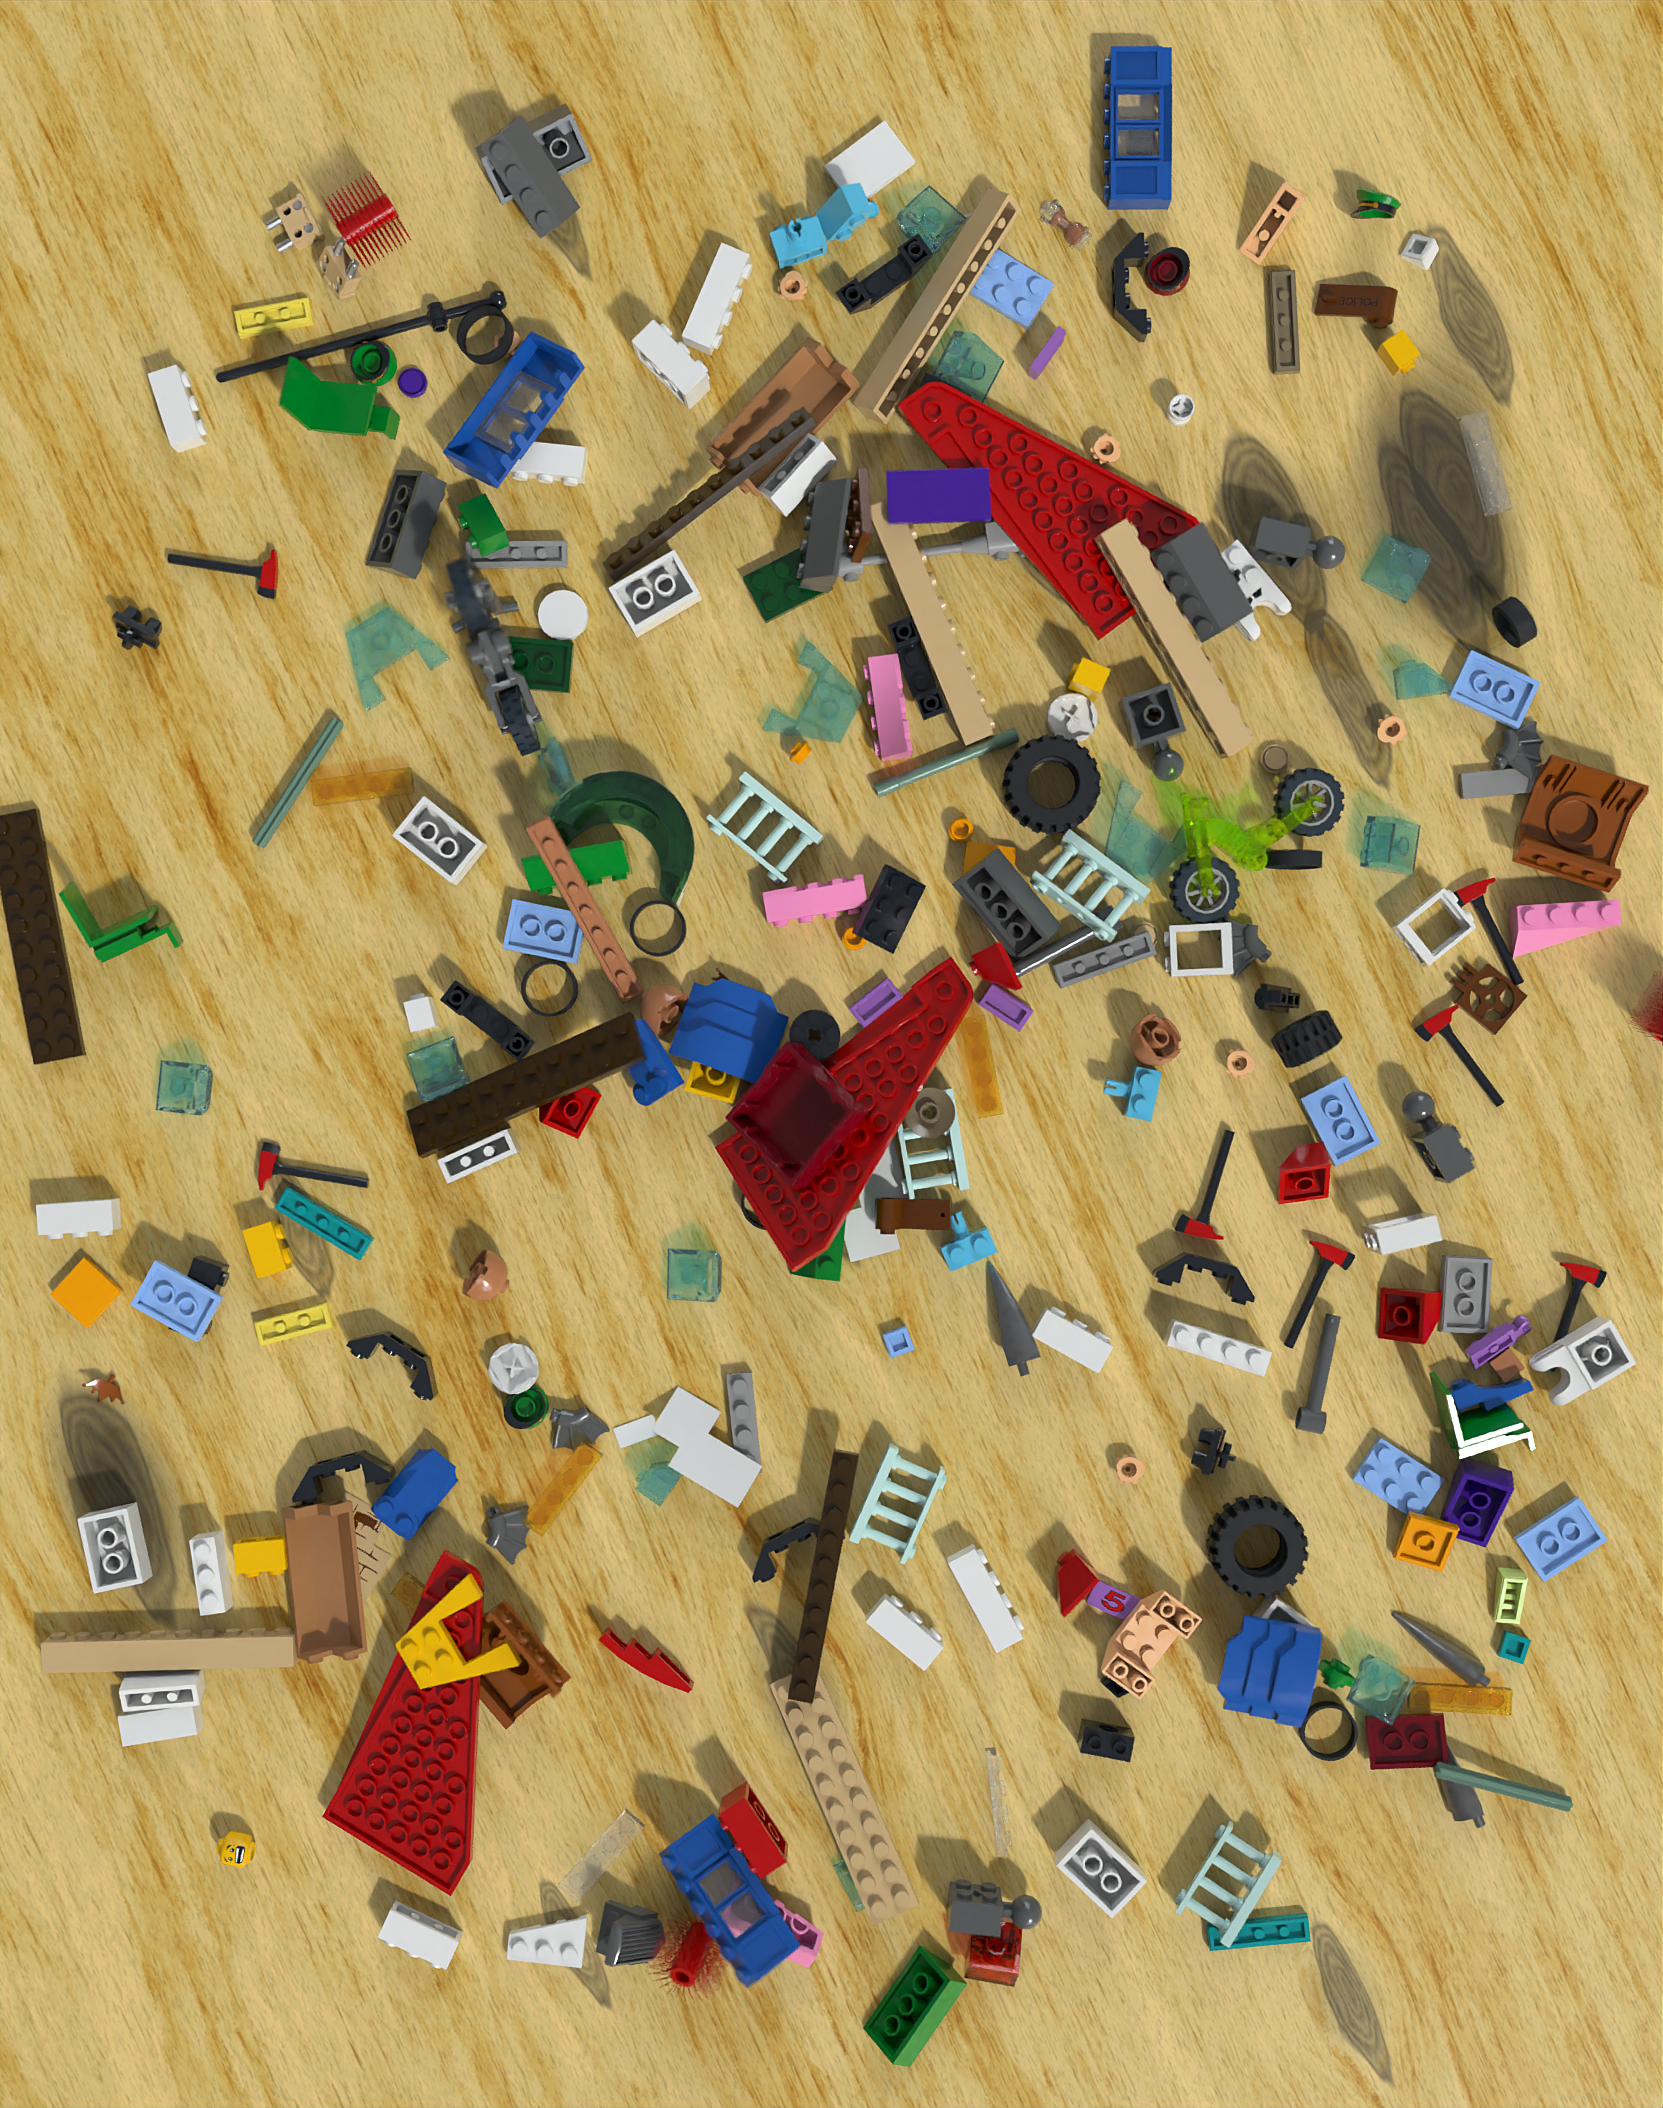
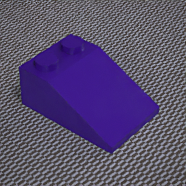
(1477, 1499)

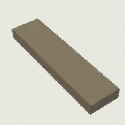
(1284, 322)

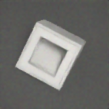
(1420, 251)

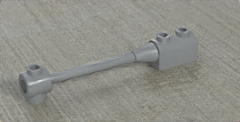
(994, 544)

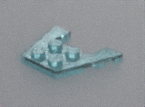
(380, 644)
(828, 707)
(1135, 845)

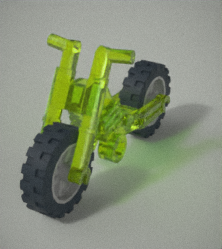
(1246, 846)

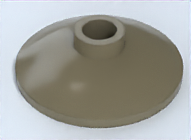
(927, 1100)

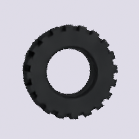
(1076, 760)
(1276, 1573)

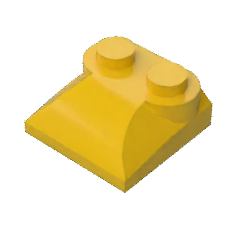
(712, 1083)

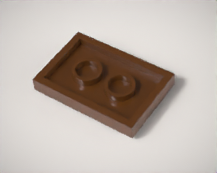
(859, 516)

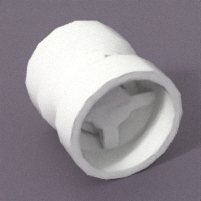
(1183, 406)

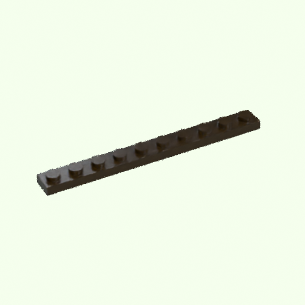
(709, 493)
(823, 1576)

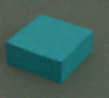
(1513, 1647)

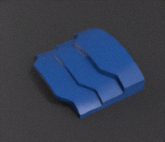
(729, 1029)
(1271, 1670)

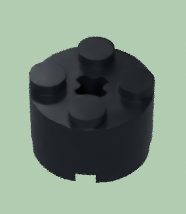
(816, 1020)

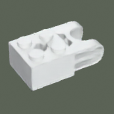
(1256, 586)
(1577, 1362)

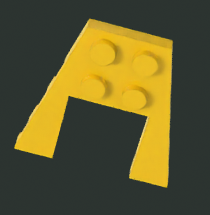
(433, 1653)

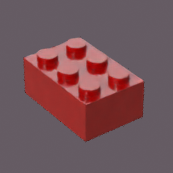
(753, 1830)

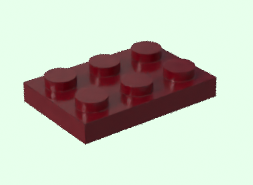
(1408, 1743)

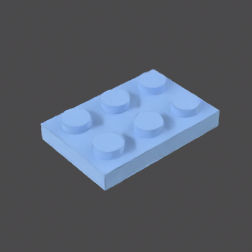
(1011, 289)
(1494, 689)
(543, 932)
(1339, 1120)
(177, 1300)
(1397, 1478)
(1560, 1538)

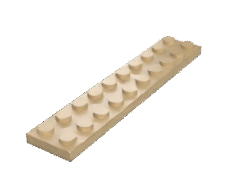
(847, 1802)

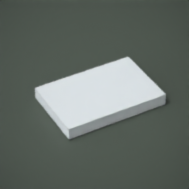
(871, 161)

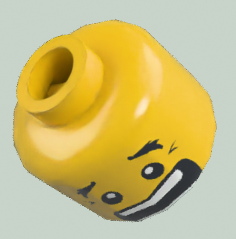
(236, 1849)

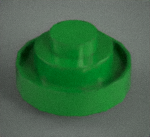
(1335, 1673)

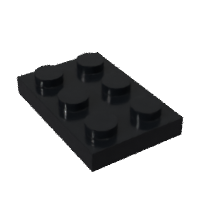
(889, 909)

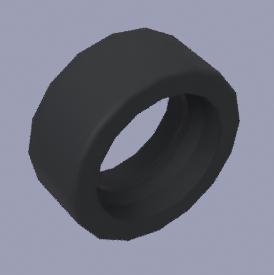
(1514, 622)

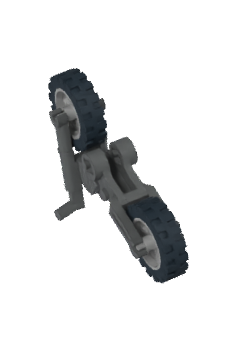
(491, 648)

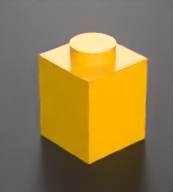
(1398, 353)

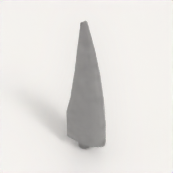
(1015, 1332)
(1446, 1652)
(1462, 1798)

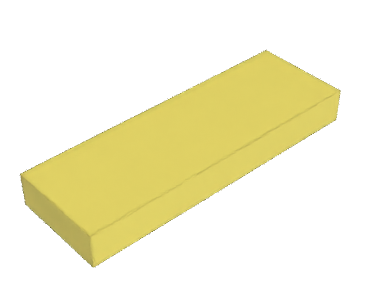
(274, 317)
(293, 1324)

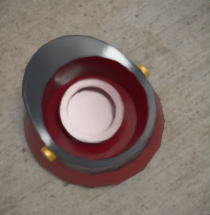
(1167, 271)

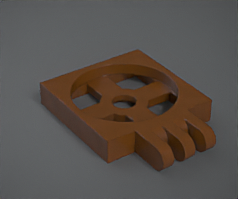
(1470, 983)

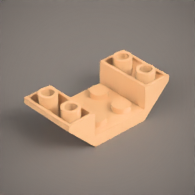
(1144, 1640)

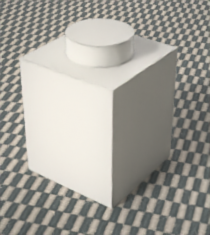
(421, 1013)

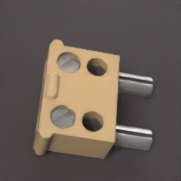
(299, 223)
(339, 270)

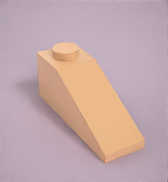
(1273, 222)

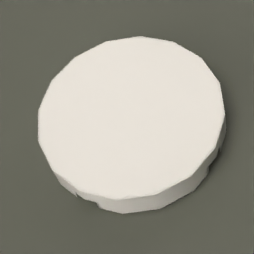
(563, 615)
(1072, 717)
(513, 1368)

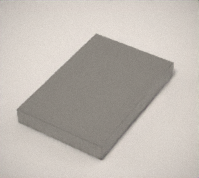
(1465, 1294)

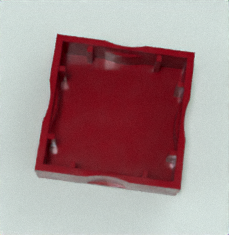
(796, 1114)

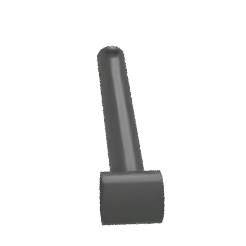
(1061, 945)
(1312, 1418)

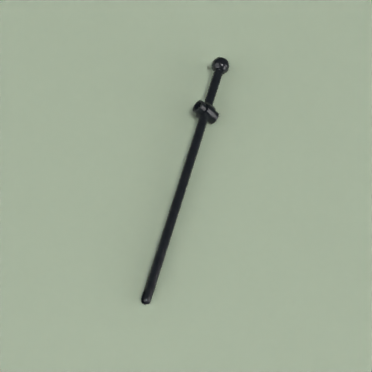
(436, 317)

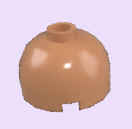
(661, 1006)
(1155, 1040)
(487, 1277)

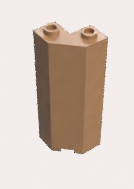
(805, 380)
(324, 1580)

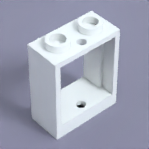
(1414, 943)
(1226, 950)
(1402, 1233)

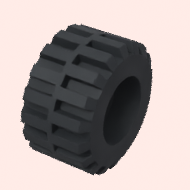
(1306, 1039)

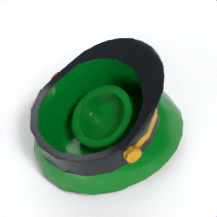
(1375, 205)
(373, 363)
(526, 1408)

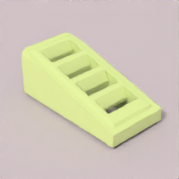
(1509, 1579)

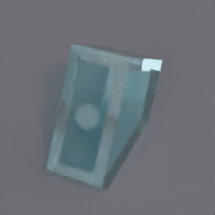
(1418, 681)
(657, 1481)

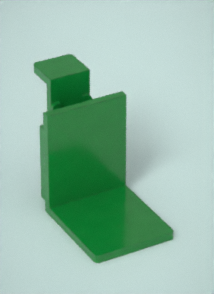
(334, 405)
(117, 937)
(1478, 1428)

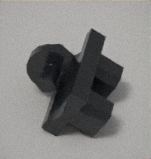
(135, 633)
(1276, 998)
(1208, 1461)

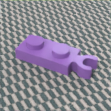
(1497, 1341)

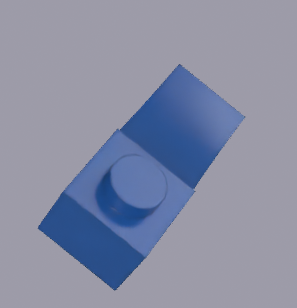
(1467, 1394)

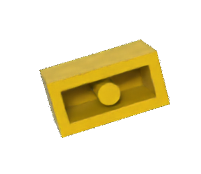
(1087, 678)
(268, 1248)
(260, 1555)

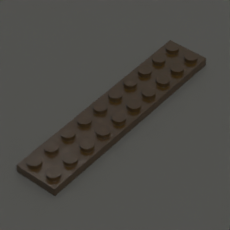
(38, 940)
(527, 1085)

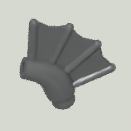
(1520, 749)
(1246, 945)
(575, 1426)
(507, 1531)

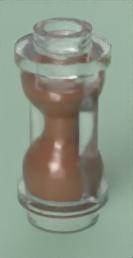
(1074, 232)

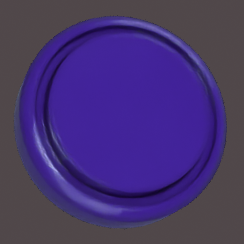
(412, 382)

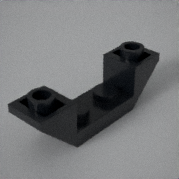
(867, 293)
(1132, 320)
(915, 668)
(488, 1019)
(1173, 1269)
(424, 1383)
(374, 1471)
(766, 1564)

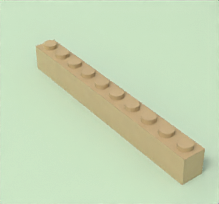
(937, 306)
(932, 627)
(1174, 639)
(169, 1650)

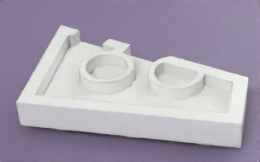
(550, 1944)

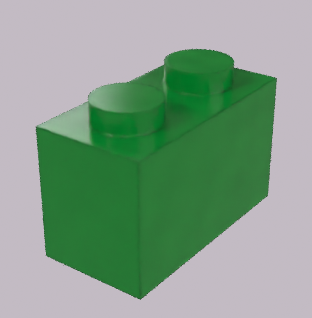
(483, 525)

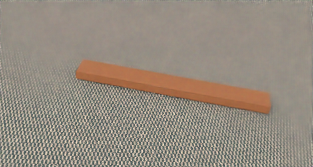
(585, 909)

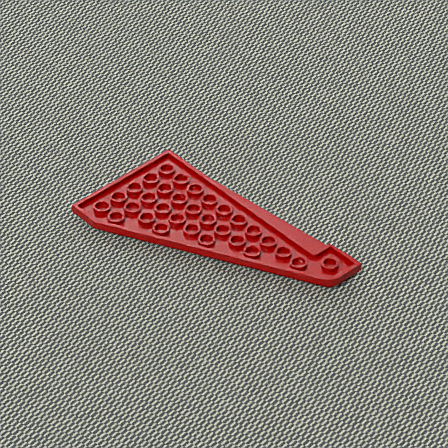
(1046, 498)
(884, 1073)
(417, 1756)

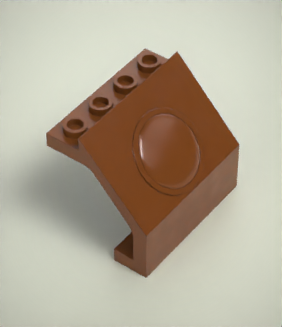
(1576, 822)
(515, 1689)

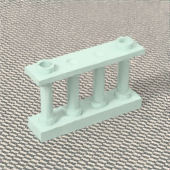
(787, 820)
(1092, 861)
(953, 1152)
(883, 1483)
(1254, 1884)

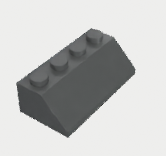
(559, 139)
(530, 177)
(406, 523)
(824, 535)
(1202, 582)
(1007, 905)

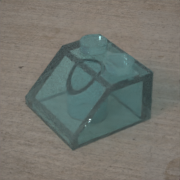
(969, 365)
(1390, 845)

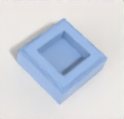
(898, 1341)

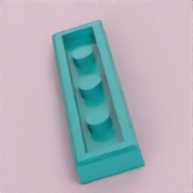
(324, 1223)
(1264, 1932)

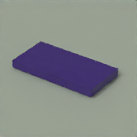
(938, 496)

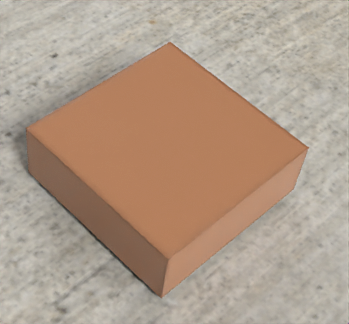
(1506, 1365)

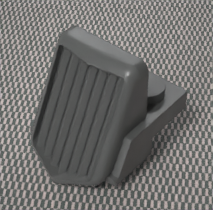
(628, 1934)

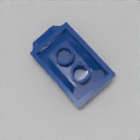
(655, 1075)
(415, 1492)

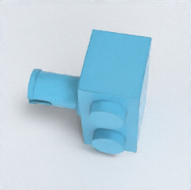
(845, 212)
(798, 242)
(1138, 1093)
(967, 1245)

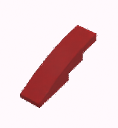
(654, 1665)

